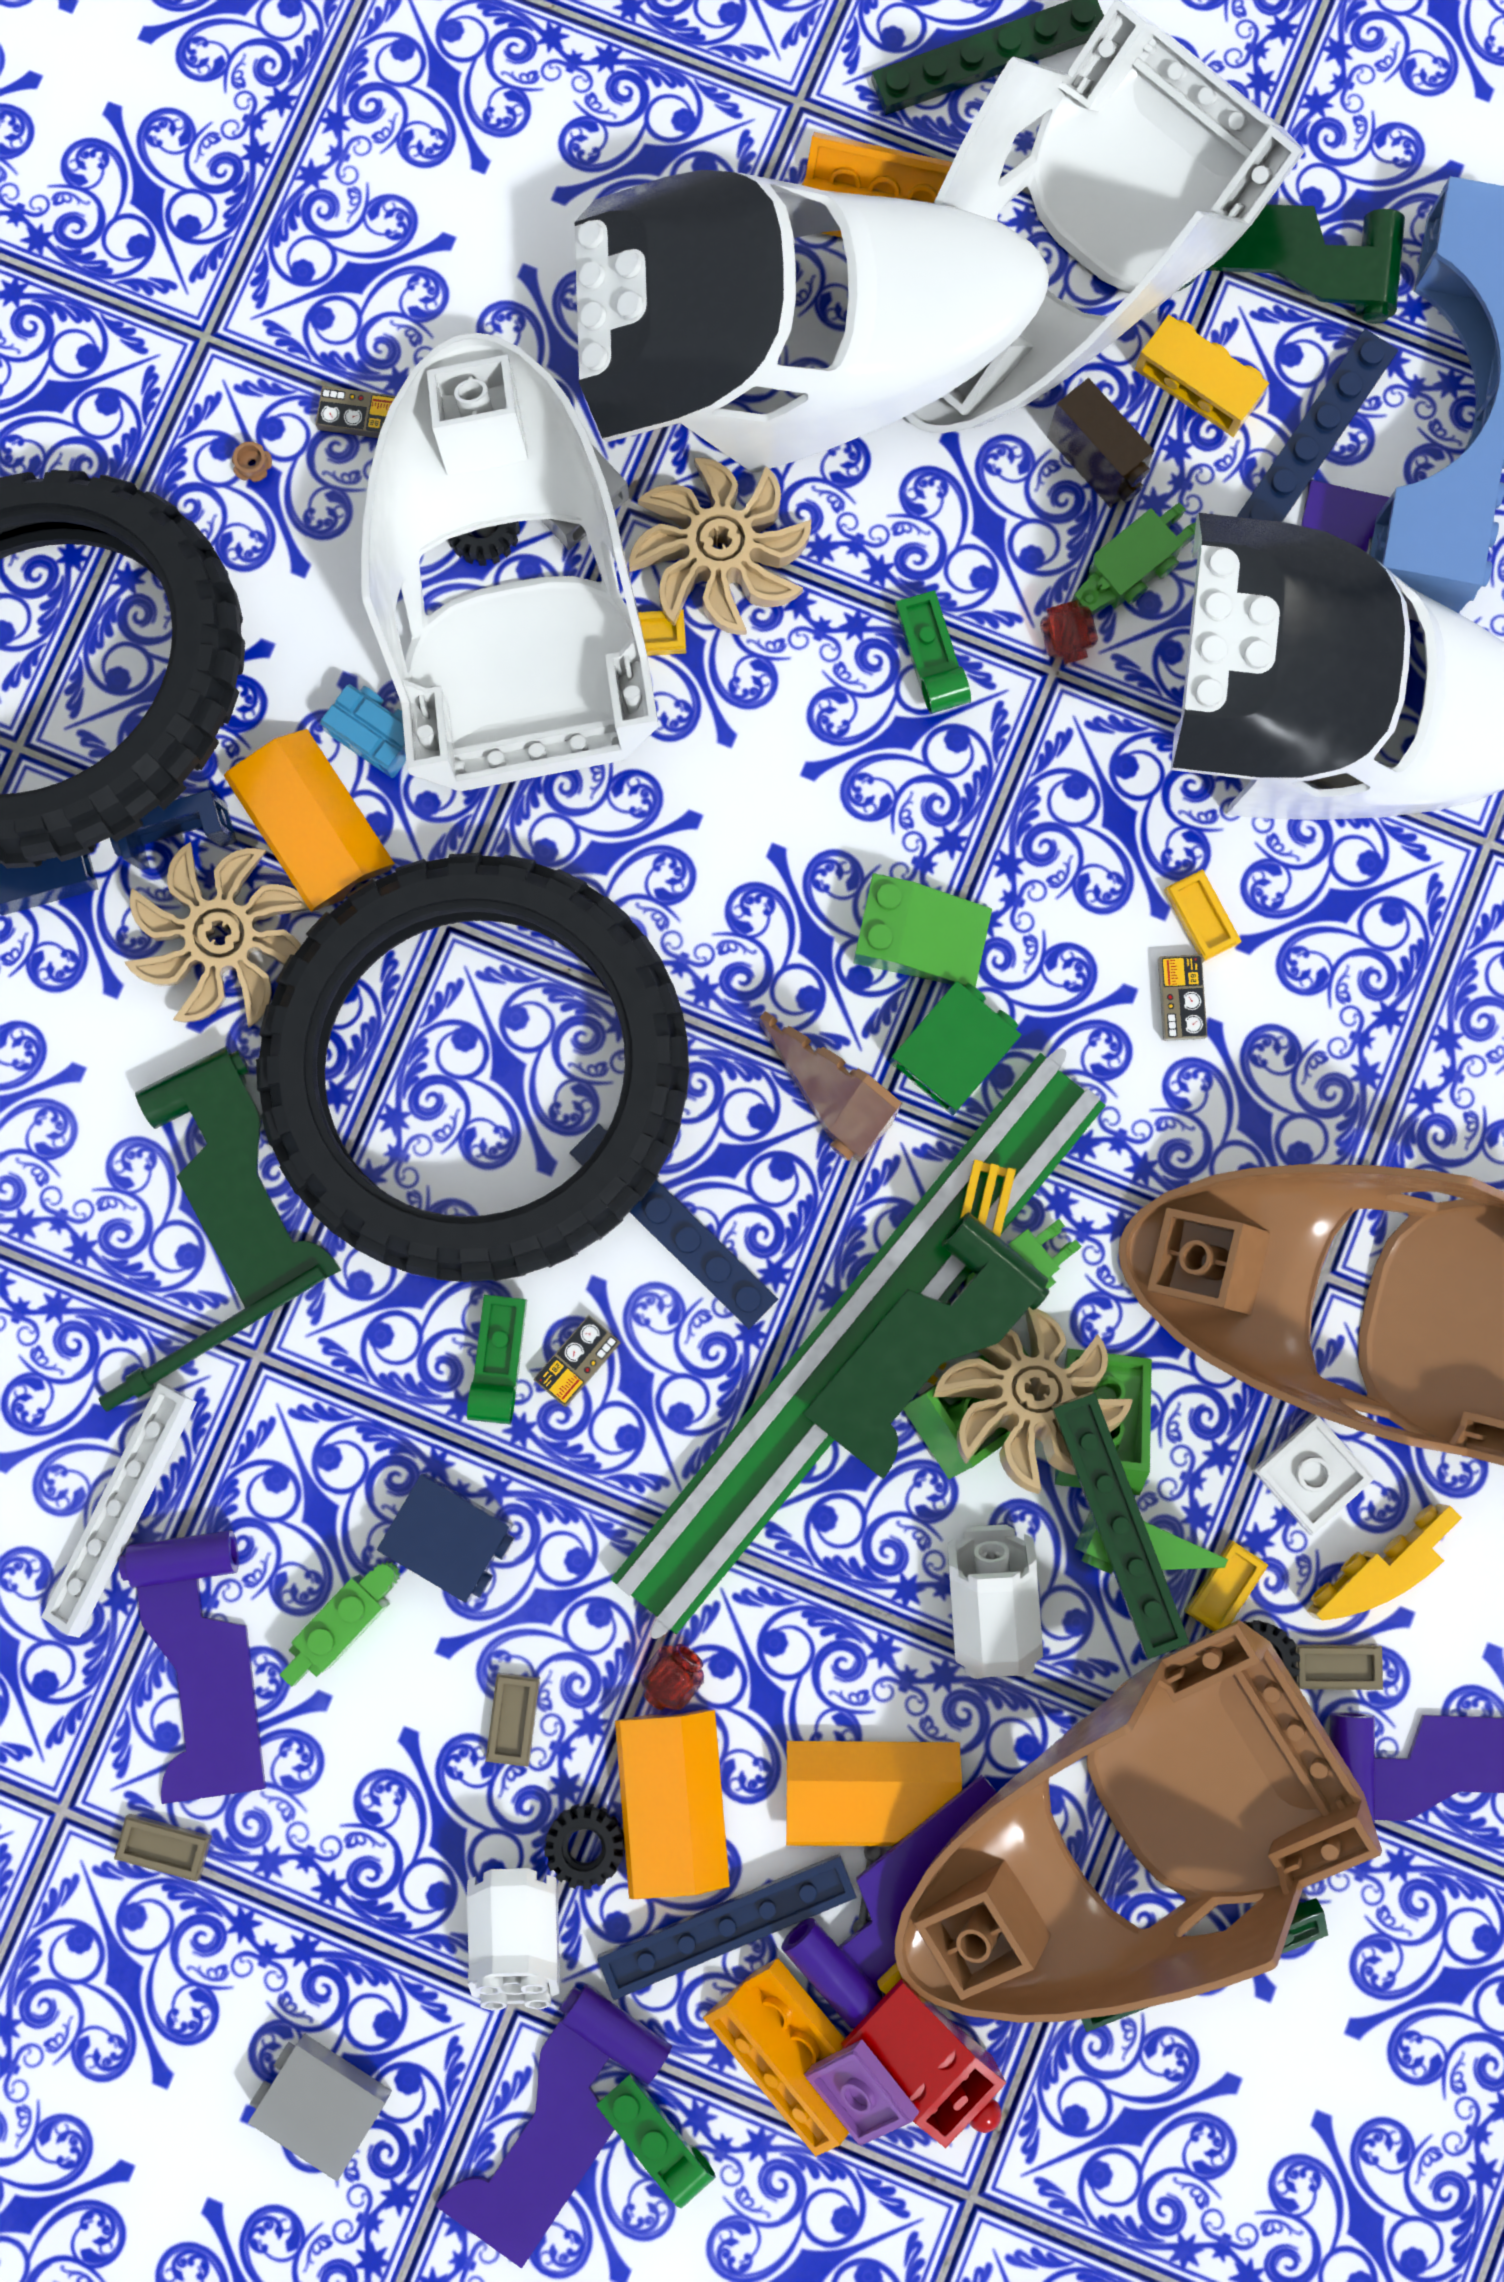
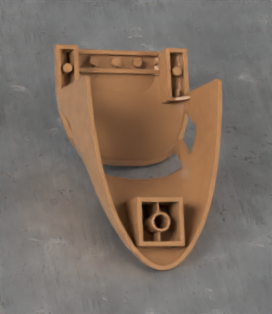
(1238, 1271)
(1215, 1792)

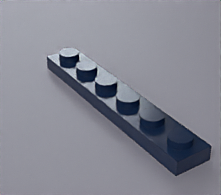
(1320, 429)
(693, 1245)
(726, 1926)

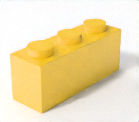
(1201, 375)

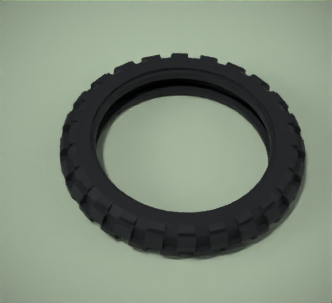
(200, 673)
(357, 935)

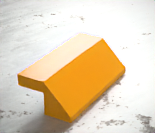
(872, 170)
(308, 819)
(866, 1790)
(672, 1805)
(776, 2038)

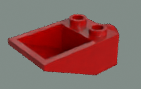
(933, 2063)

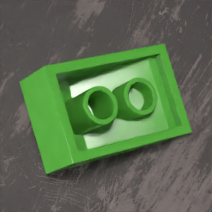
(921, 932)
(1124, 1379)
(938, 1423)
(1170, 1550)

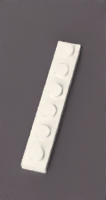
(118, 1510)

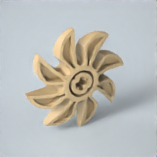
(722, 566)
(200, 924)
(1022, 1395)

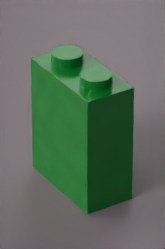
(956, 1046)

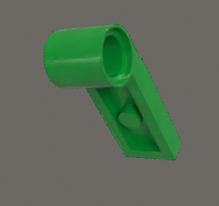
(932, 653)
(497, 1360)
(656, 2142)

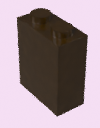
(1100, 443)

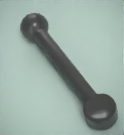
(871, 1853)

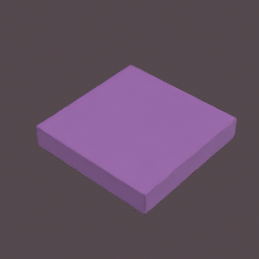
(861, 2093)

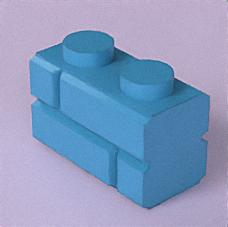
(367, 728)

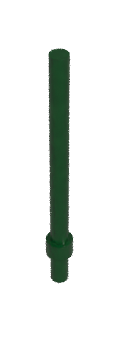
(142, 1381)

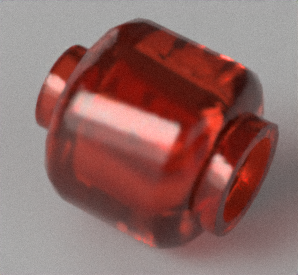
(1068, 631)
(672, 1677)

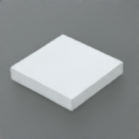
(1313, 1474)

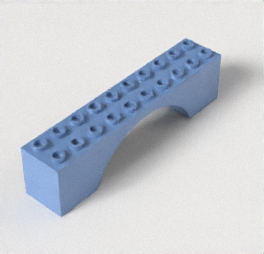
(1442, 527)

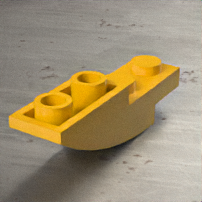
(1374, 1580)

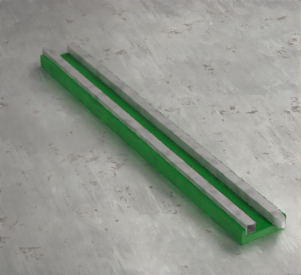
(774, 1440)

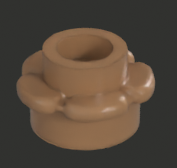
(251, 451)

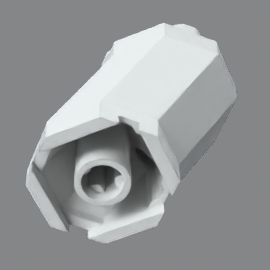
(995, 1602)
(513, 1939)

